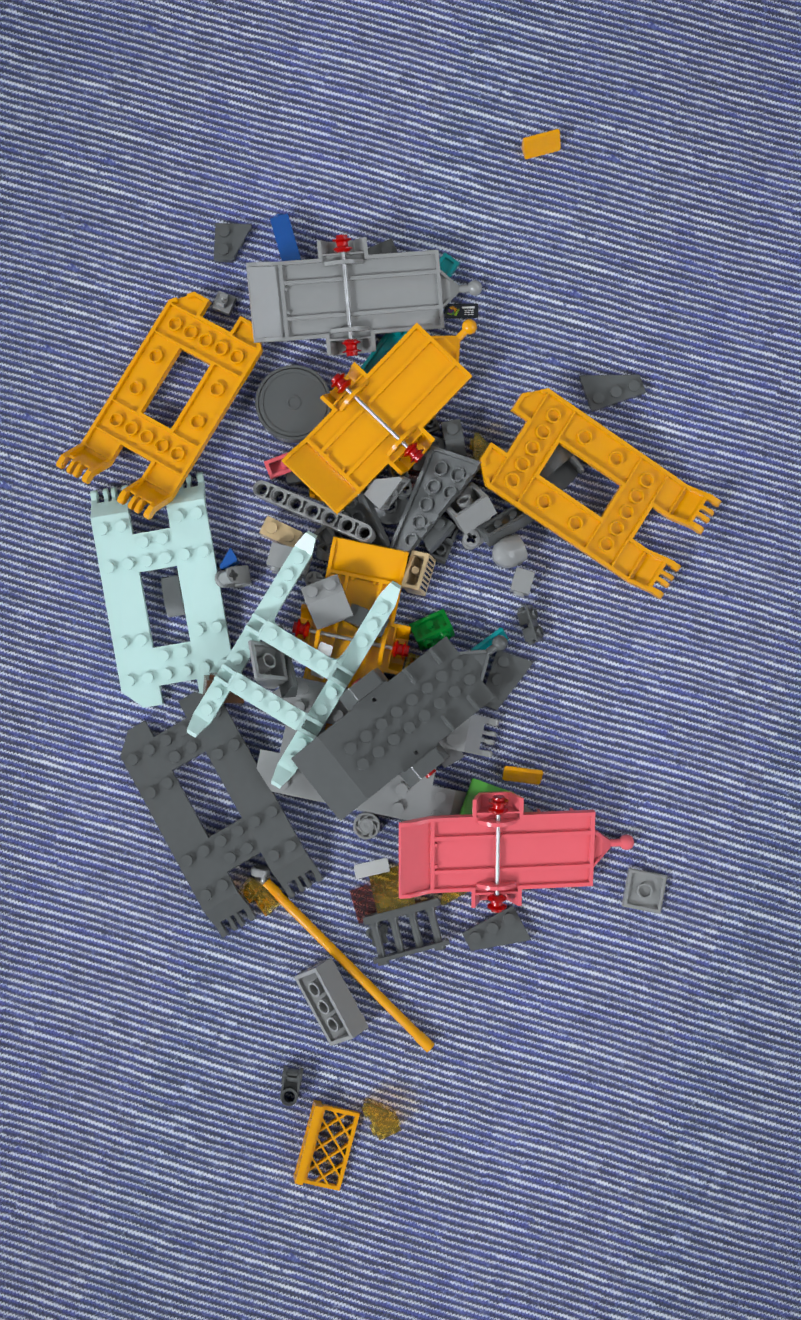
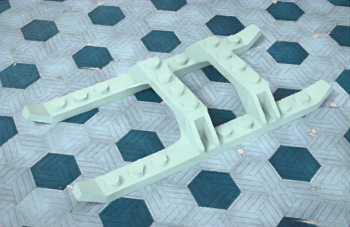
(263, 627)

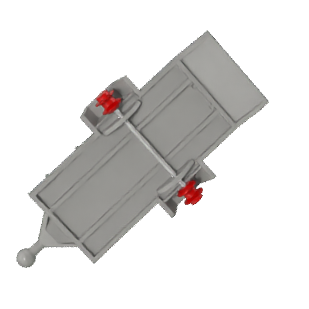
(349, 295)

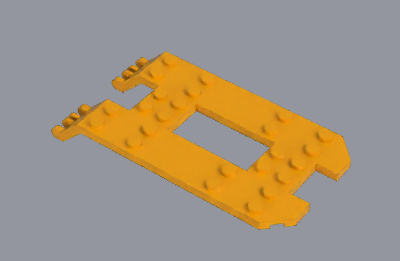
(123, 417)
(640, 480)

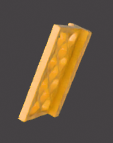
(309, 1146)

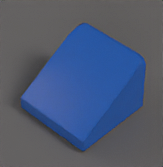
(229, 560)

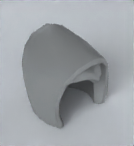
(509, 552)

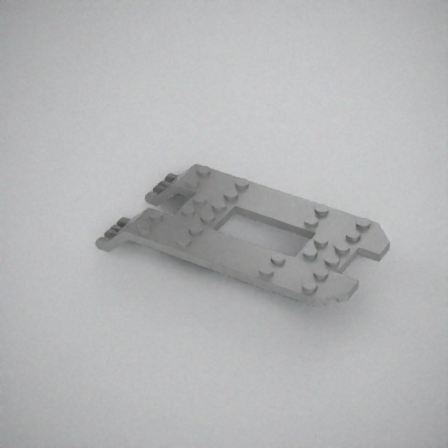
(396, 797)

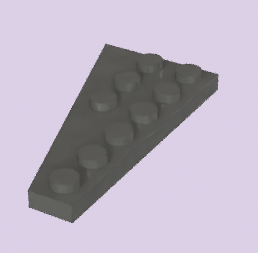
(436, 488)

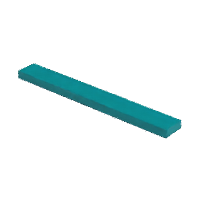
(448, 266)

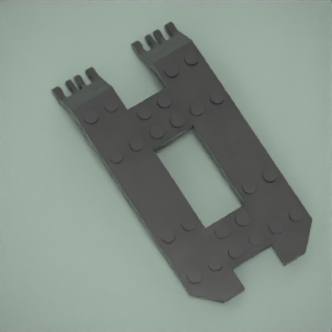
(205, 858)

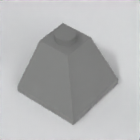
(267, 665)

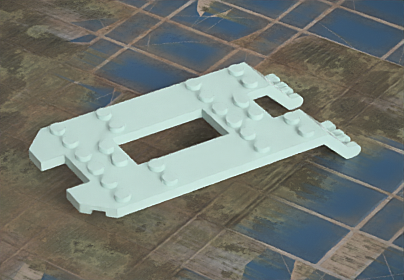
(122, 560)

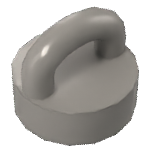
(260, 871)

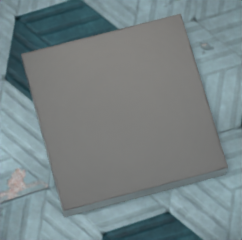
(644, 890)

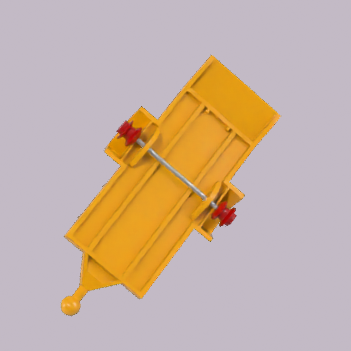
(378, 414)
(364, 574)

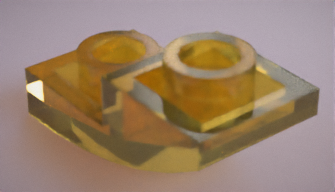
(257, 892)

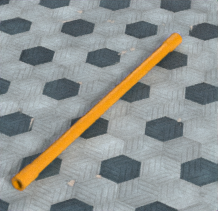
(419, 1036)

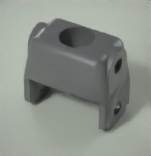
(561, 468)

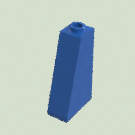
(285, 237)

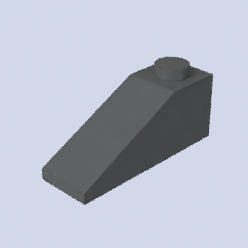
(453, 437)

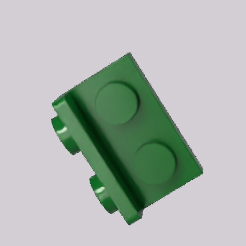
(432, 629)

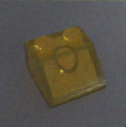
(386, 891)

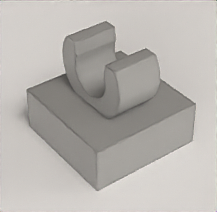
(224, 303)

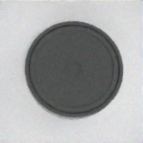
(291, 402)

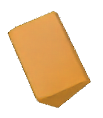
(541, 144)
(522, 775)

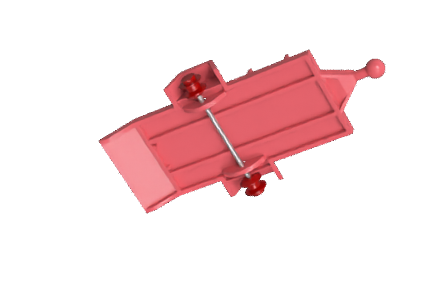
(500, 854)

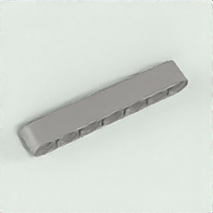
(306, 508)

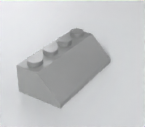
(331, 1002)

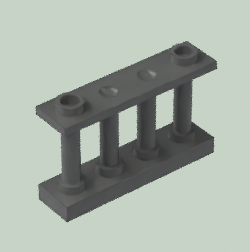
(392, 916)

